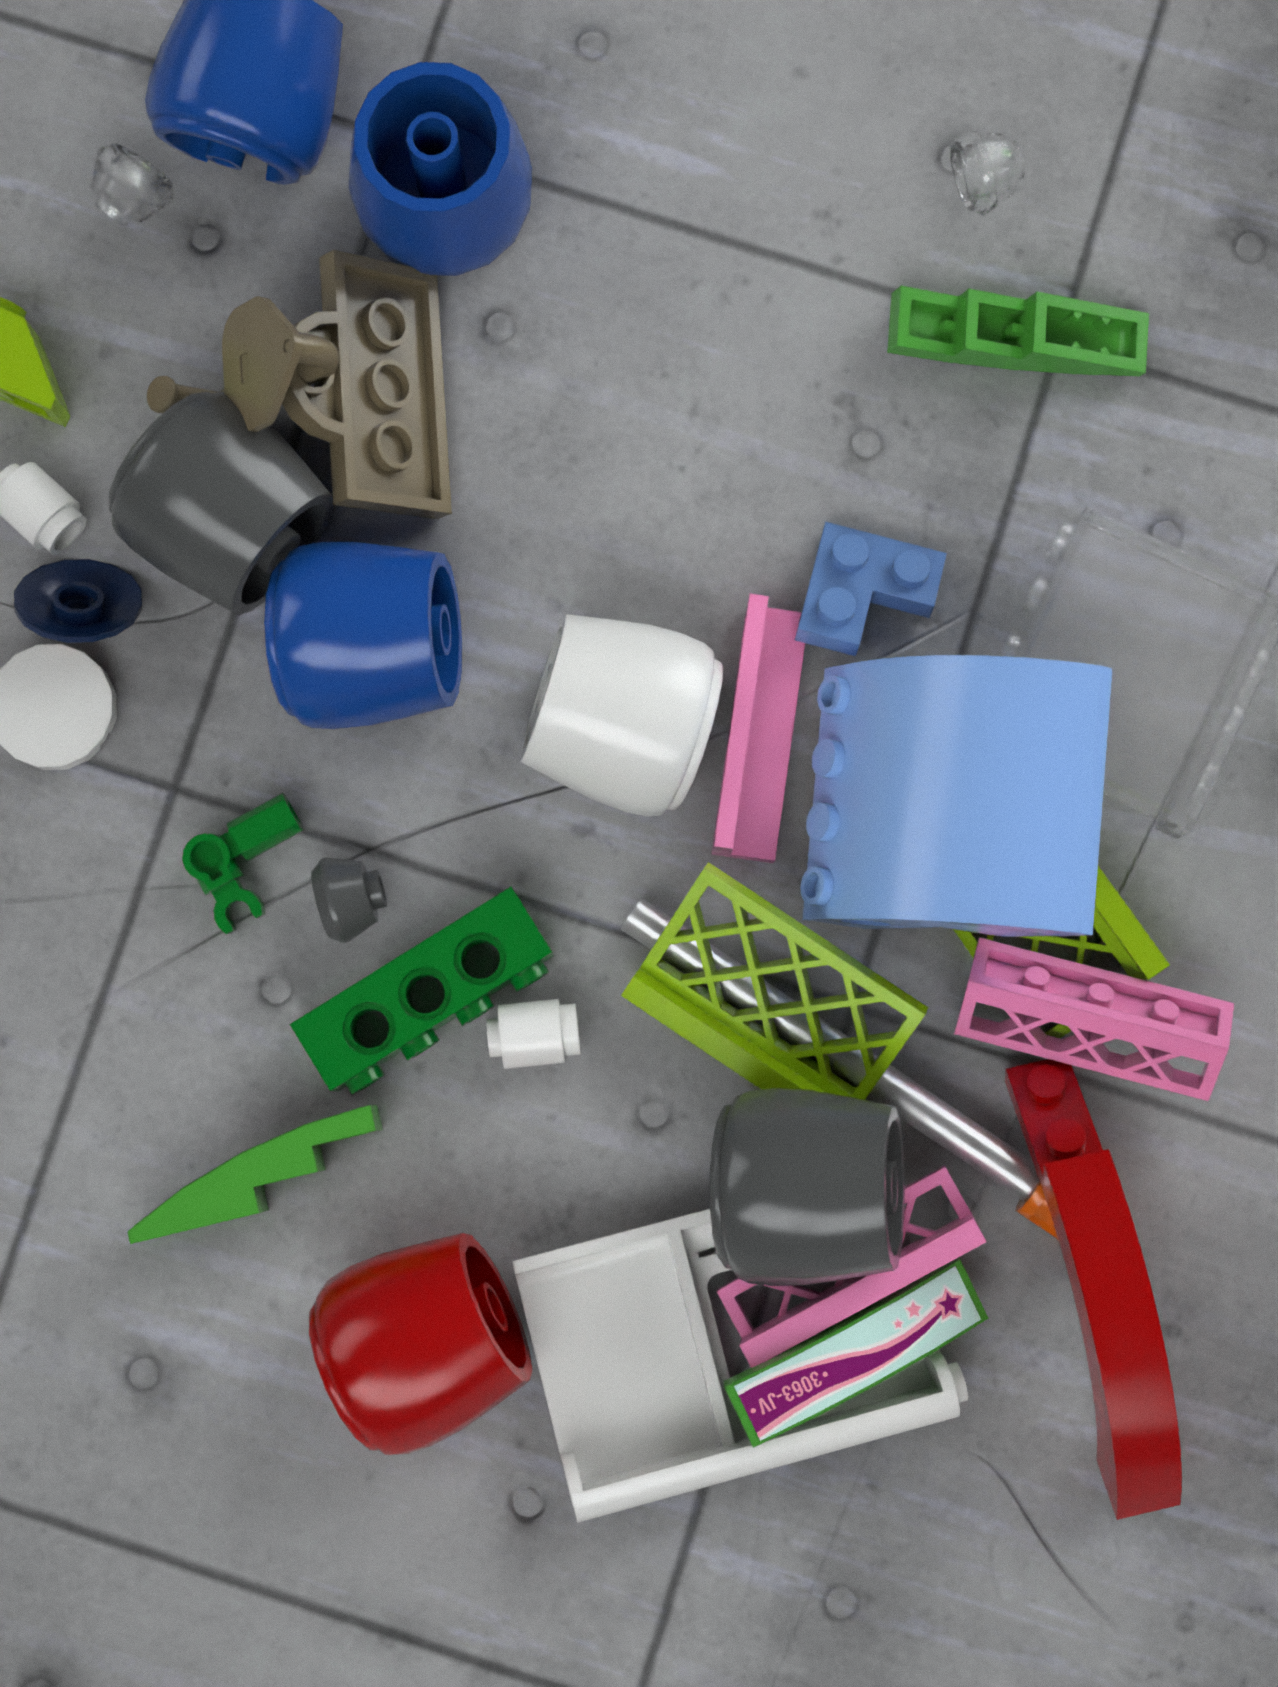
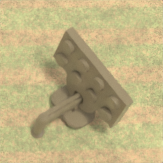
(373, 376)

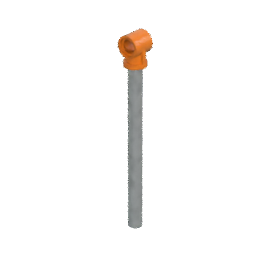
(913, 1102)

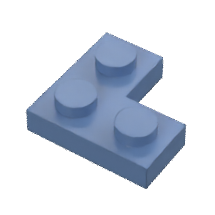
(860, 570)

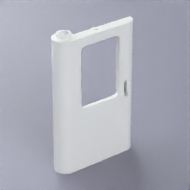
(642, 1372)

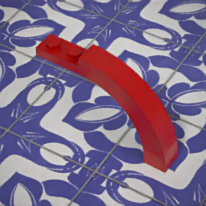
(1110, 1289)

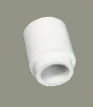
(39, 508)
(534, 1033)

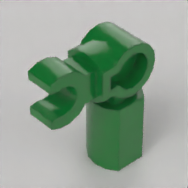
(213, 862)

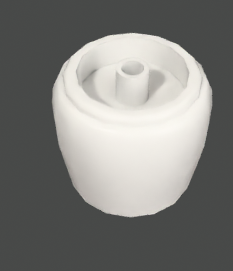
(623, 713)

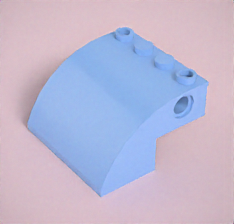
(958, 795)

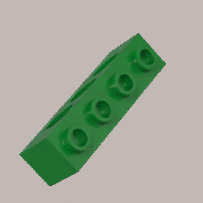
(330, 1029)

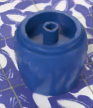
(248, 83)
(438, 170)
(362, 633)

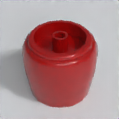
(418, 1343)

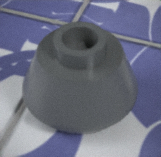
(347, 897)

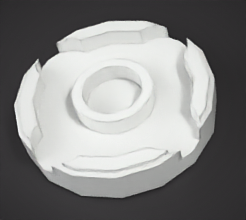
(55, 707)

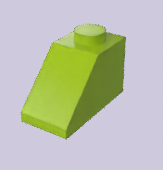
(25, 368)

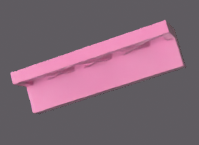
(759, 734)
(1097, 1009)
(854, 1294)

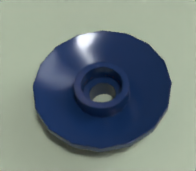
(77, 601)

